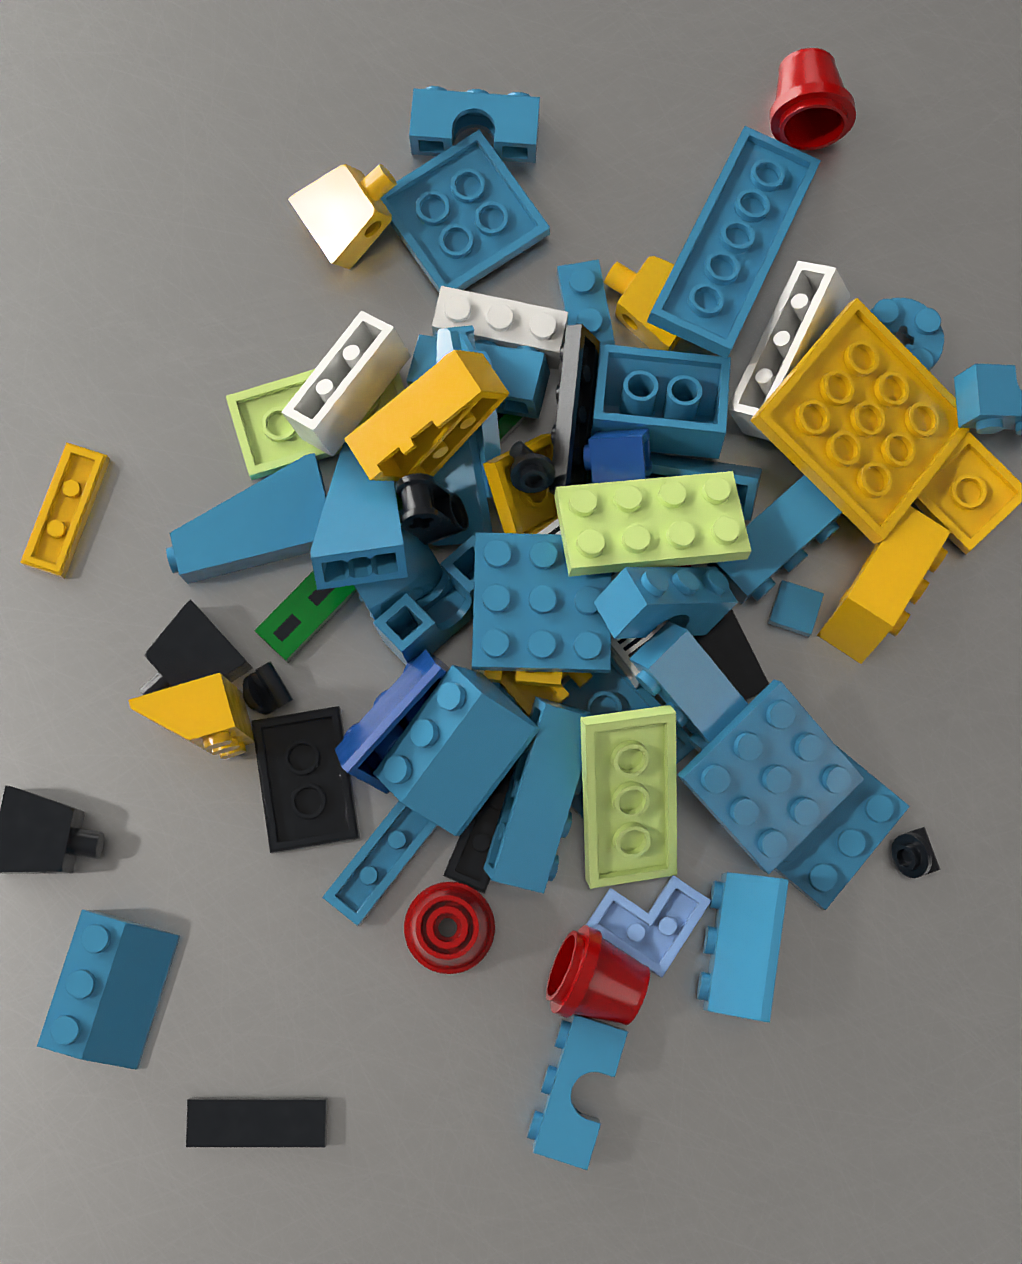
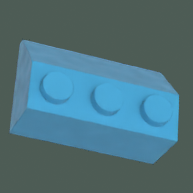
(667, 391)
(456, 749)
(743, 945)
(108, 990)

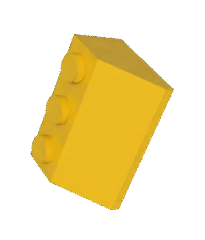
(203, 712)

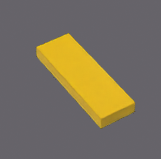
(65, 510)

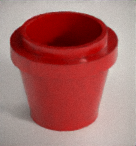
(811, 101)
(473, 933)
(596, 979)

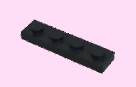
(575, 405)

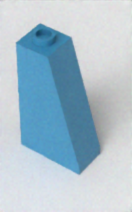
(254, 527)
(358, 530)

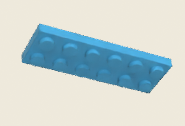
(734, 242)

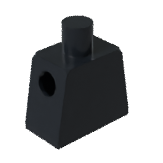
(192, 650)
(42, 835)

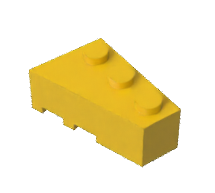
(428, 418)
(886, 585)

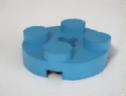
(919, 325)

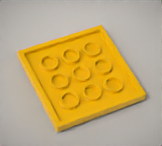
(863, 421)

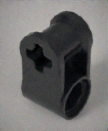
(430, 508)

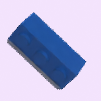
(373, 737)

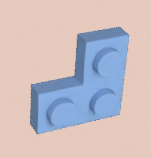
(651, 936)

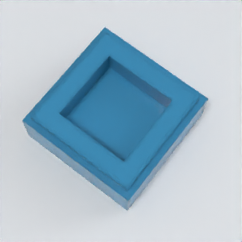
(795, 608)

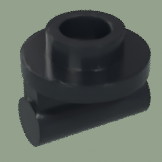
(530, 470)
(265, 690)
(914, 854)

